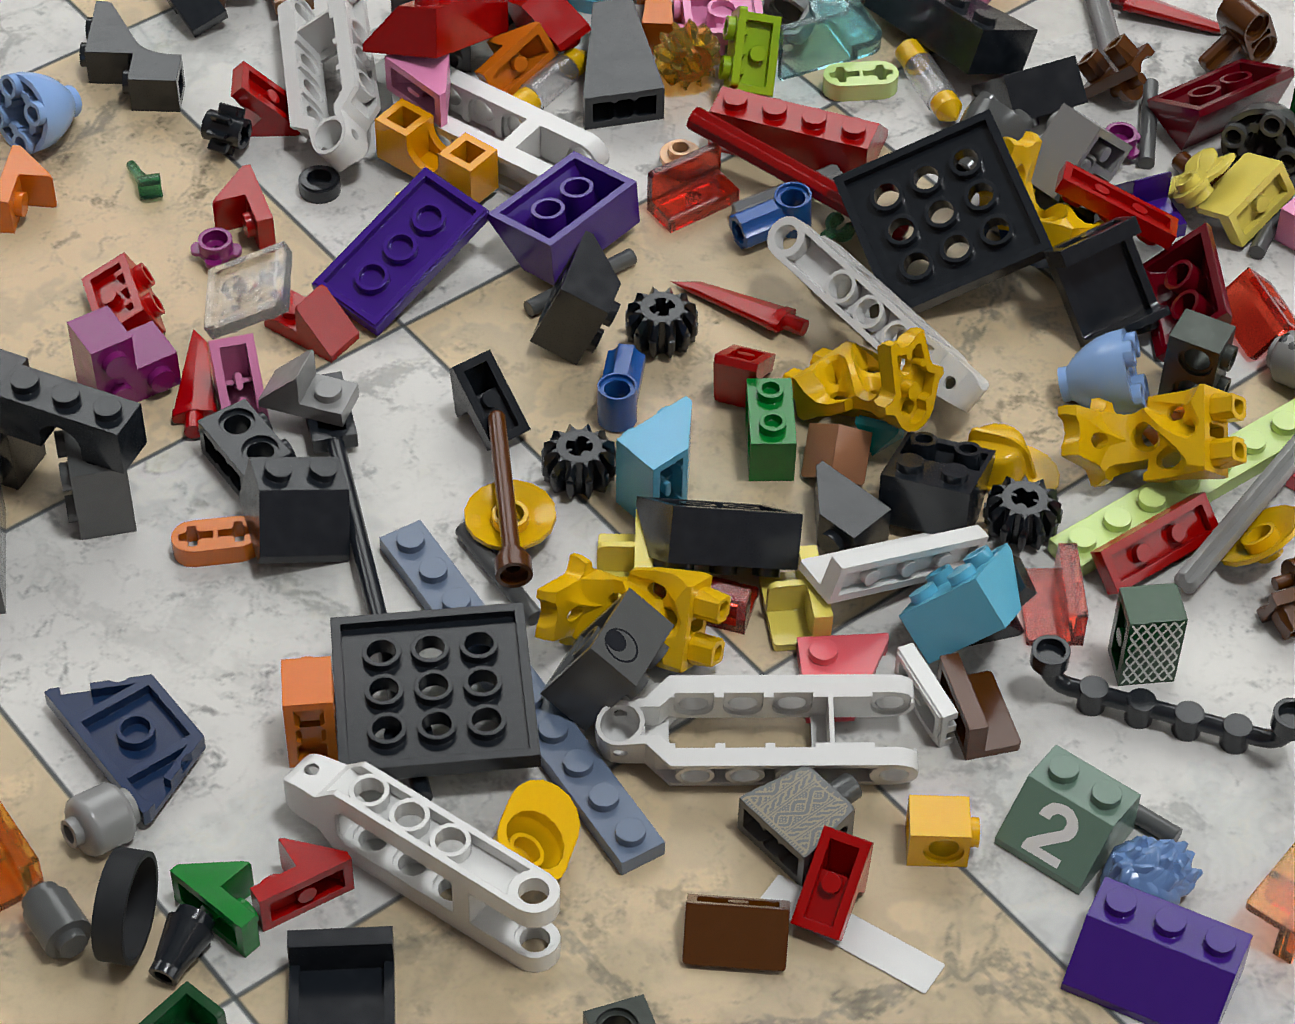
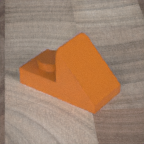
(516, 57)
(23, 185)

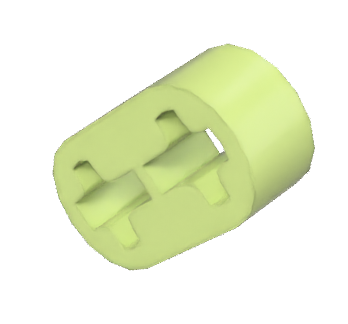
(860, 81)

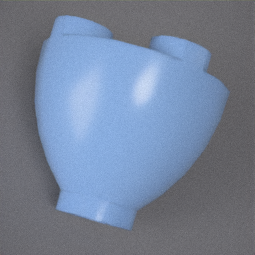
(36, 110)
(1106, 371)

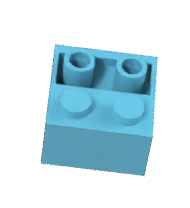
(655, 457)
(963, 602)

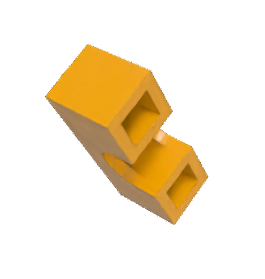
(410, 143)

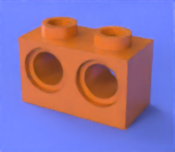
(309, 708)

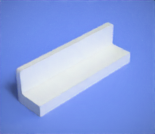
(889, 563)

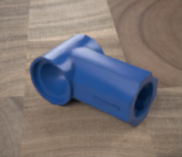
(754, 223)
(620, 388)

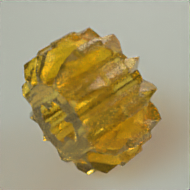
(687, 54)

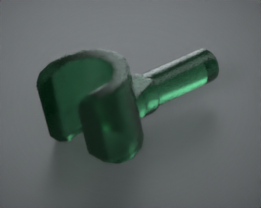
(148, 185)
(840, 235)

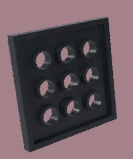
(954, 190)
(456, 670)

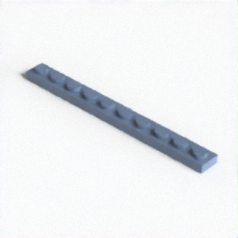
(565, 751)

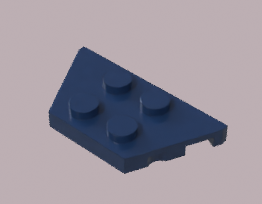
(132, 736)

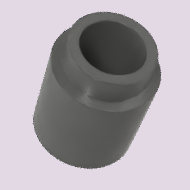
(56, 920)

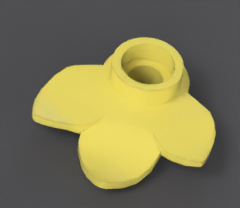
(1194, 183)

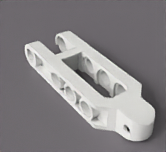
(305, 47)
(525, 142)
(853, 290)
(642, 728)
(482, 874)

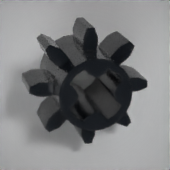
(226, 129)

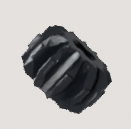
(661, 322)
(579, 461)
(1022, 512)

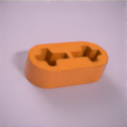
(215, 542)

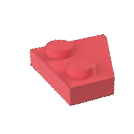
(841, 656)

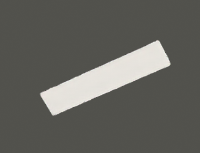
(870, 943)

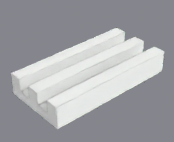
(931, 702)

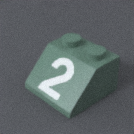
(1068, 819)

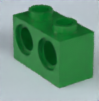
(770, 429)

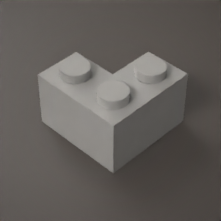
(1079, 141)

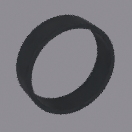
(124, 906)

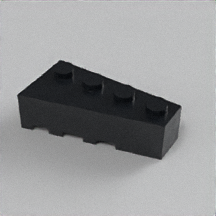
(962, 32)

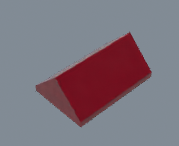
(1210, 101)
(1189, 279)

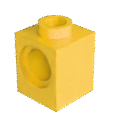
(940, 831)

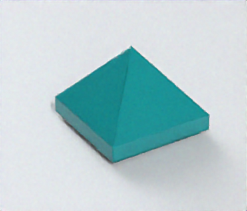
(883, 433)

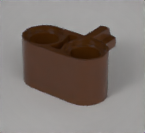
(1244, 30)

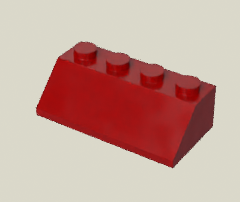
(438, 27)
(801, 131)

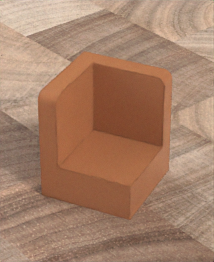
(838, 446)

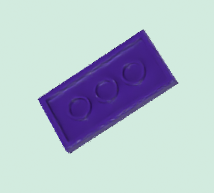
(402, 250)

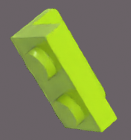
(750, 51)

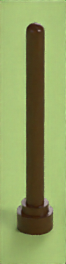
(512, 563)

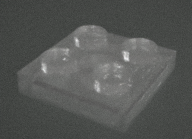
(248, 290)

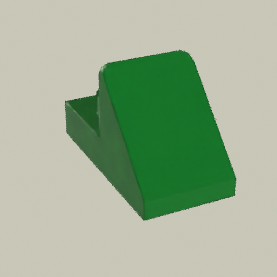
(221, 893)

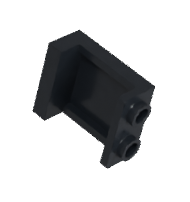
(1105, 281)
(341, 976)

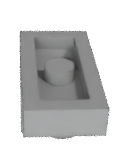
(309, 395)

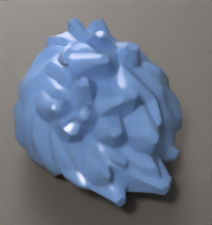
(1153, 867)

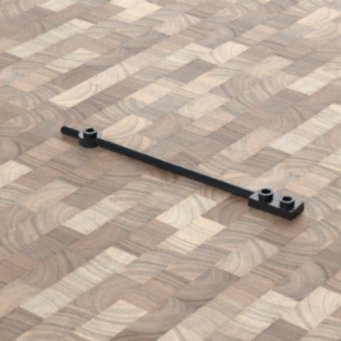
(335, 440)

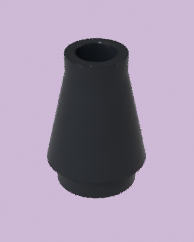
(181, 942)

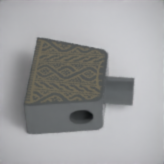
(790, 815)

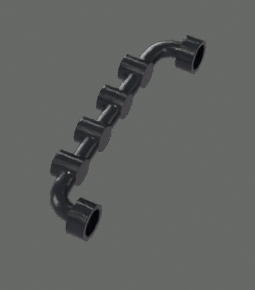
(1051, 659)

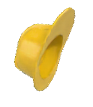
(1014, 457)
(540, 825)

